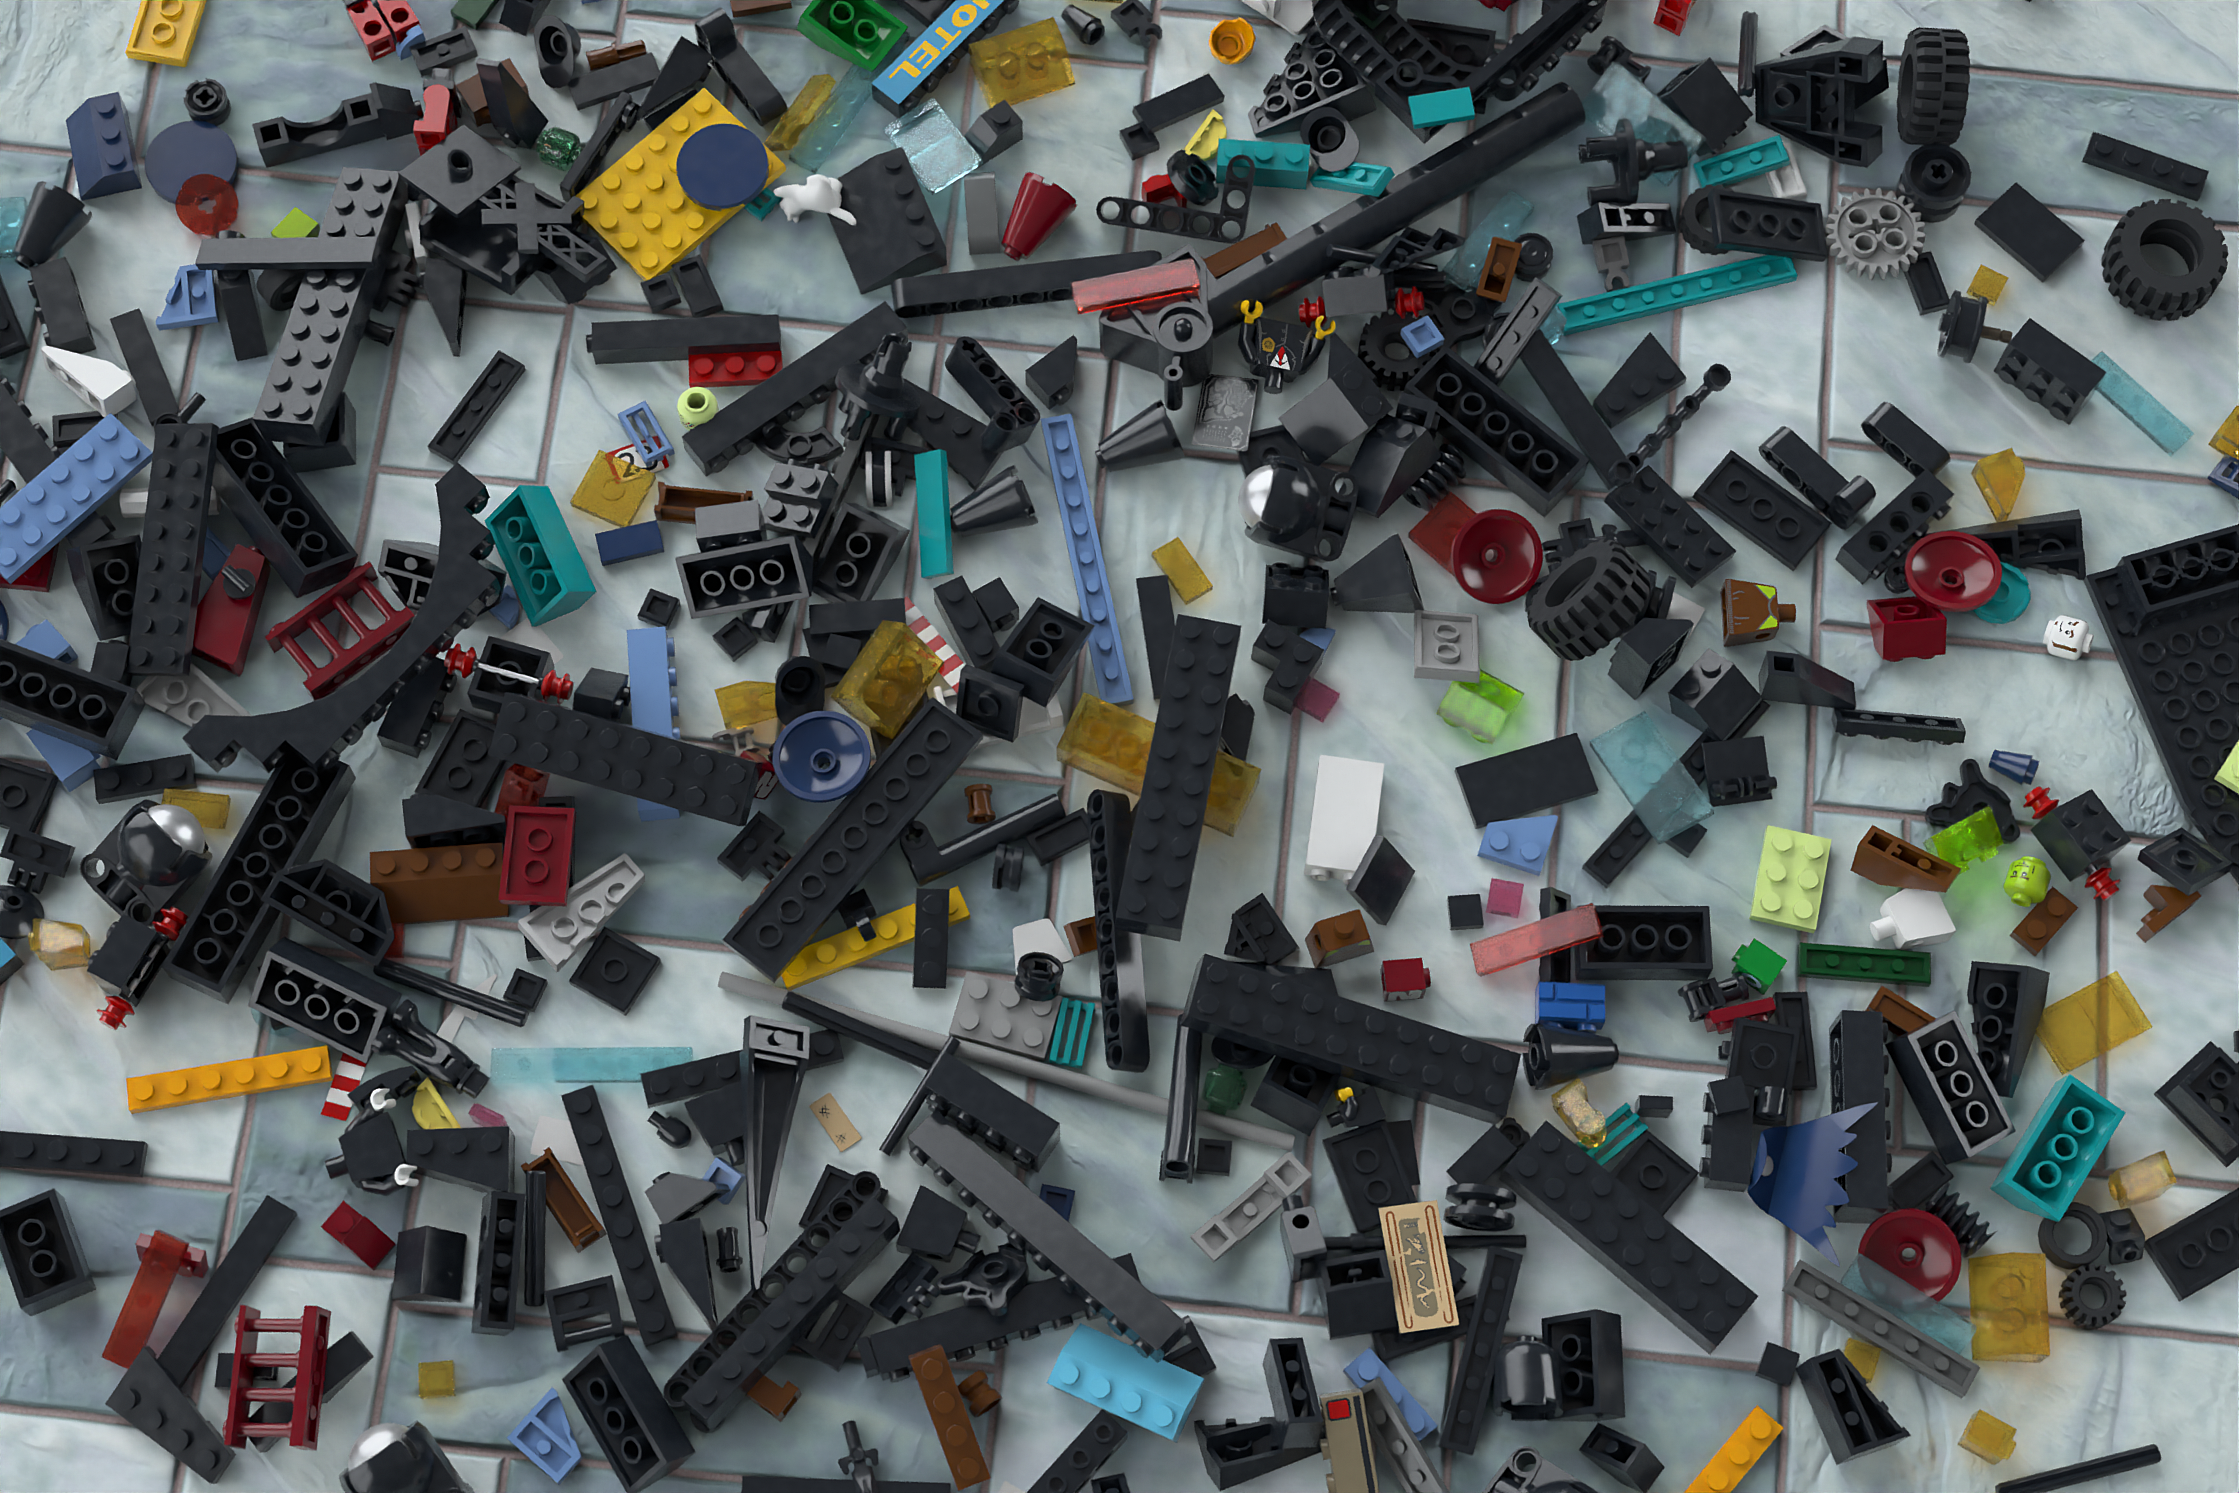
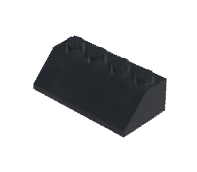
(323, 998)
(1950, 1088)
(628, 1414)

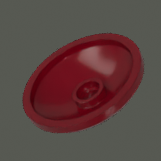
(1515, 558)
(1956, 560)
(1936, 1248)

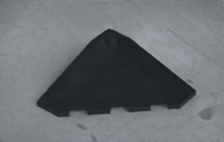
(1311, 80)

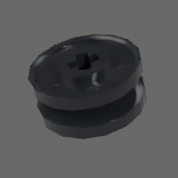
(1658, 600)
(1480, 1207)

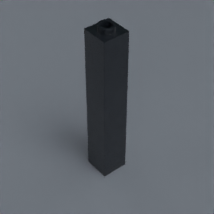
(682, 337)

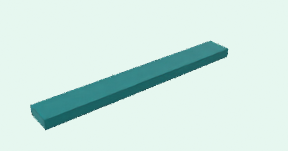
(1676, 292)

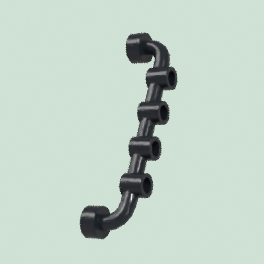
(1626, 469)

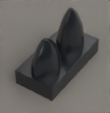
(767, 619)

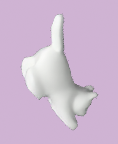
(819, 195)

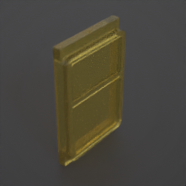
(2091, 1023)

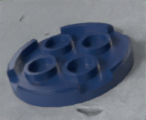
(187, 151)
(722, 166)

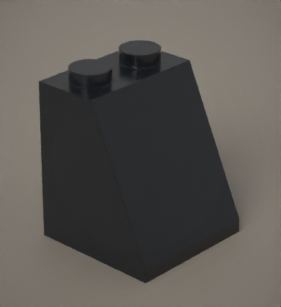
(1707, 104)

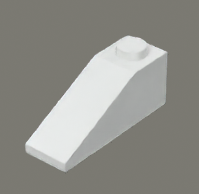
(92, 379)

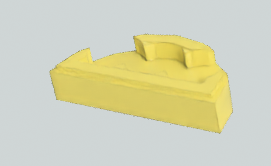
(1206, 138)
(430, 1108)

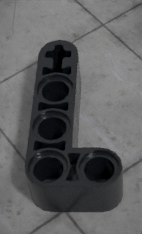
(737, 68)
(1009, 409)
(1816, 479)

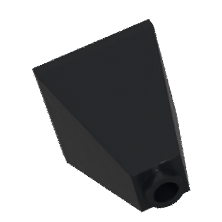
(1379, 582)

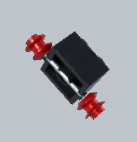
(1354, 293)
(507, 668)
(2079, 837)
(131, 962)

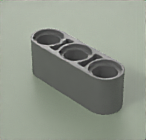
(981, 213)

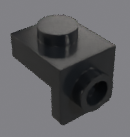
(2124, 1236)

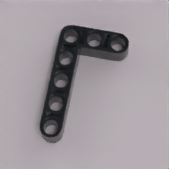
(1187, 215)

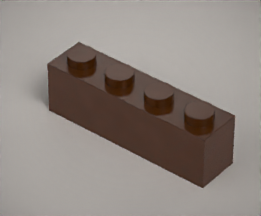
(949, 1417)

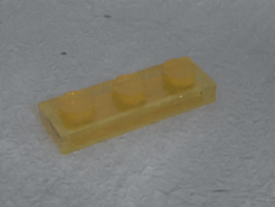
(800, 113)

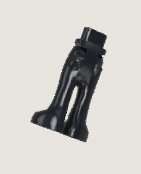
(446, 1065)

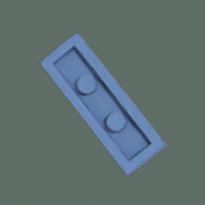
(1369, 1367)

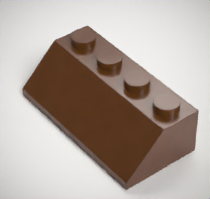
(440, 883)

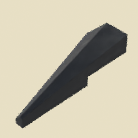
(1412, 248)
(2037, 542)
(1246, 1451)

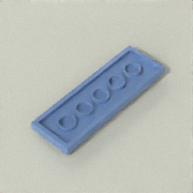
(67, 493)

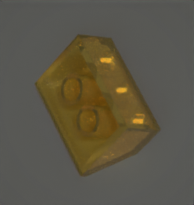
(1022, 63)
(887, 678)
(2009, 1307)

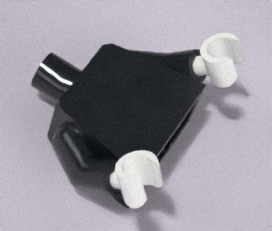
(373, 1150)

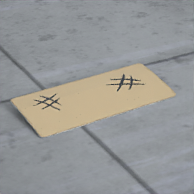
(835, 1122)

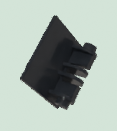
(1737, 771)

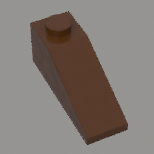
(1900, 864)

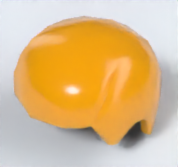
(1232, 41)

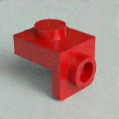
(1159, 189)

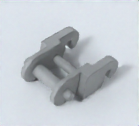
(733, 734)

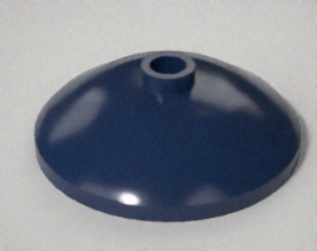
(817, 740)

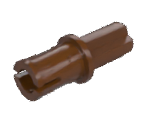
(615, 54)

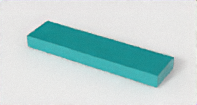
(934, 514)

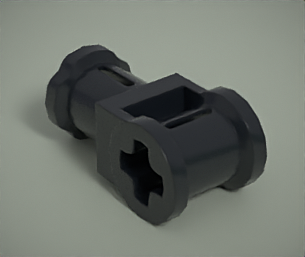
(1619, 54)
(1712, 995)

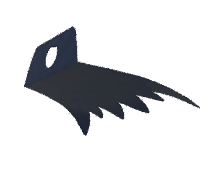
(1804, 1174)

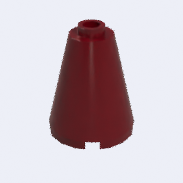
(1035, 216)

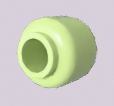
(696, 407)

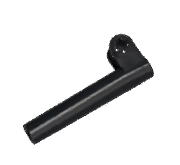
(933, 862)
(1180, 1131)

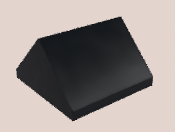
(429, 1265)

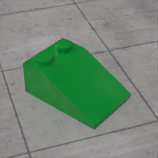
(852, 30)

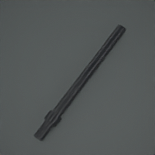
(1359, 1242)

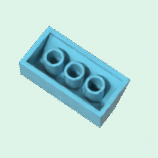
(1125, 1382)

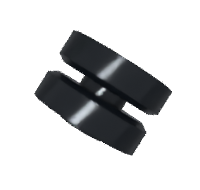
(1934, 181)

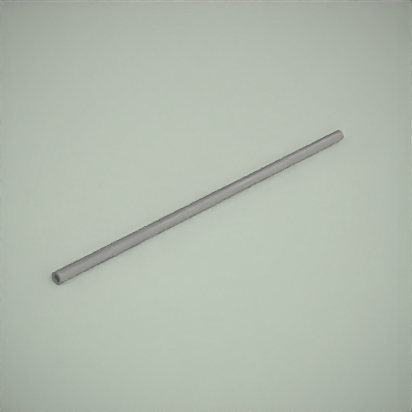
(1022, 1065)

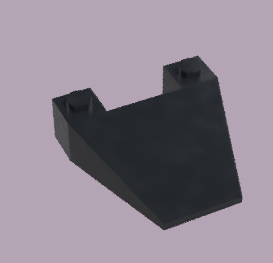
(1813, 99)

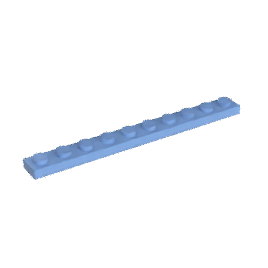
(1086, 560)

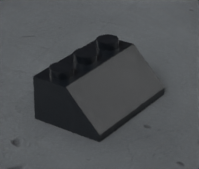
(1647, 652)
(1589, 1364)

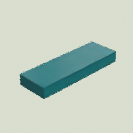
(1742, 163)
(1356, 178)

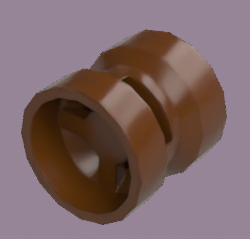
(979, 1393)

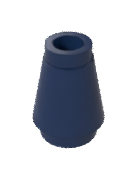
(2014, 766)

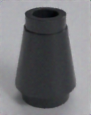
(1083, 24)

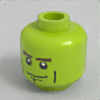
(2027, 881)

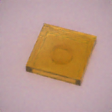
(613, 489)

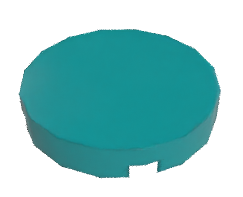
(2009, 600)

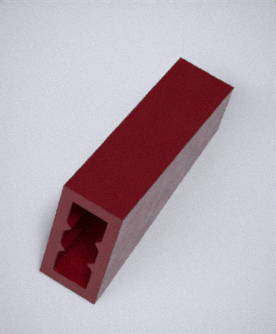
(227, 624)

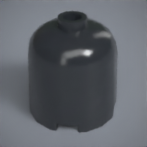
(1527, 1380)

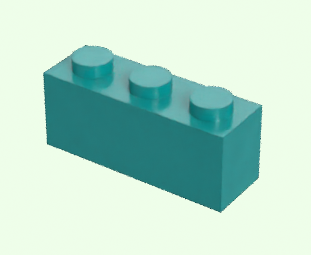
(1275, 163)

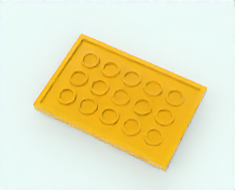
(639, 199)

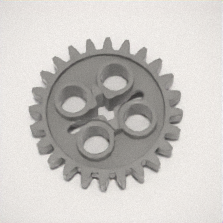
(1875, 234)

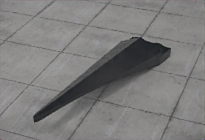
(771, 1081)

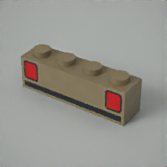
(1347, 1443)

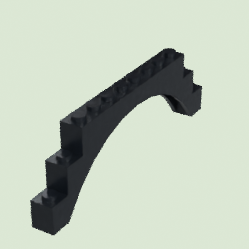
(328, 725)

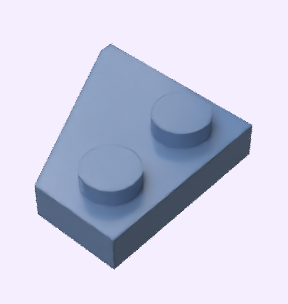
(190, 300)
(1519, 842)
(548, 1438)

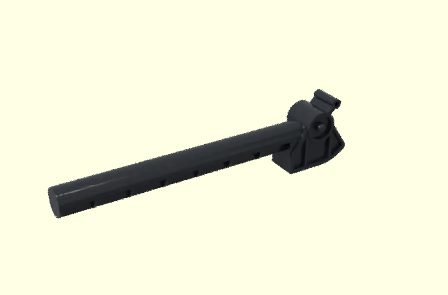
(1177, 331)

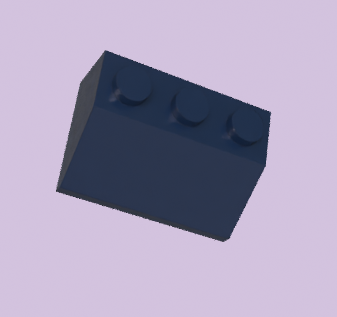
(103, 147)

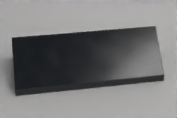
(746, 576)

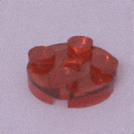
(190, 198)

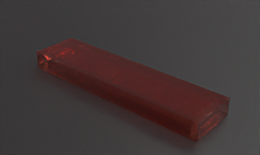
(1135, 286)
(1536, 939)
(145, 1298)

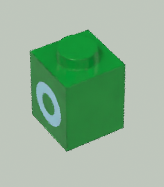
(1758, 965)

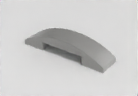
(1251, 1207)

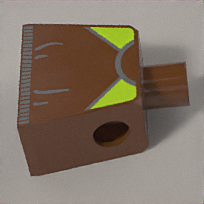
(1751, 612)
(1340, 938)

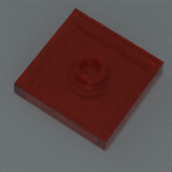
(1439, 527)

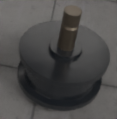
(1963, 327)

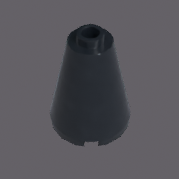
(48, 225)
(1141, 441)
(994, 506)
(1564, 1055)

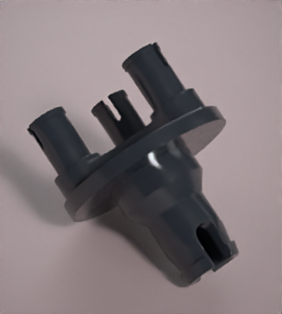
(1631, 161)
(878, 390)

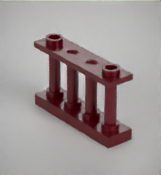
(345, 661)
(305, 1395)

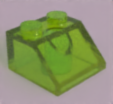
(1480, 706)
(1967, 840)

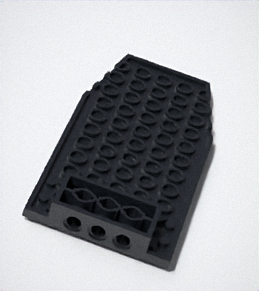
(2178, 646)

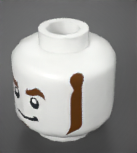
(2068, 637)

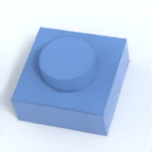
(1422, 336)
(725, 1173)

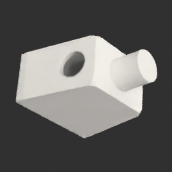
(1913, 919)

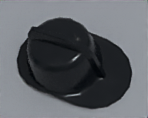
(556, 49)
(1330, 139)
(799, 688)

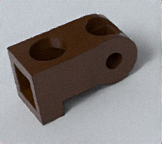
(773, 1398)

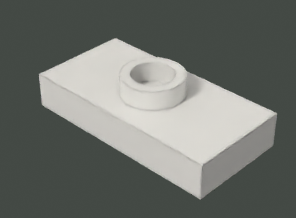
(413, 235)

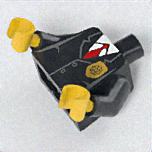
(1279, 348)

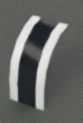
(878, 479)

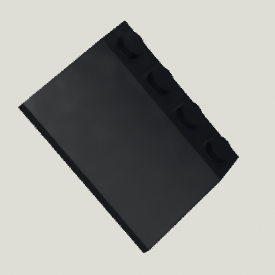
(893, 225)

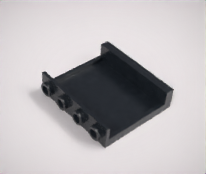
(490, 251)

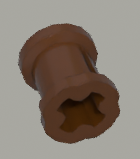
(979, 804)

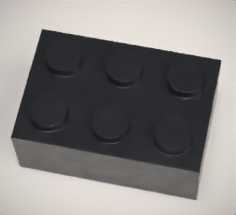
(2049, 371)
(43, 1253)

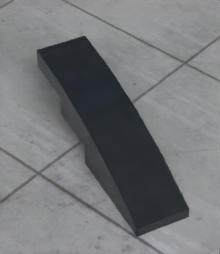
(342, 1363)

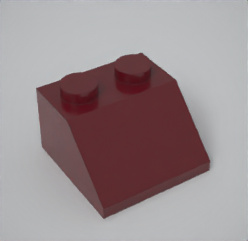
(1906, 628)

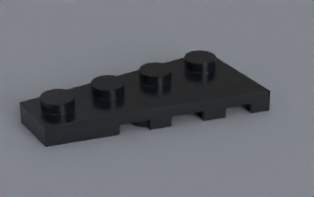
(956, 433)
(164, 1413)

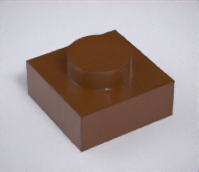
(1082, 936)

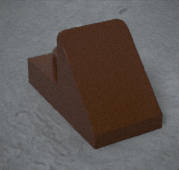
(1499, 269)
(2167, 905)

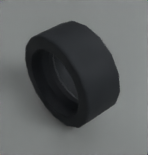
(2057, 1255)

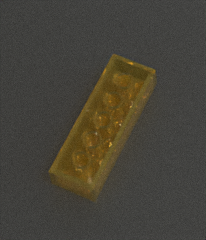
(1117, 747)

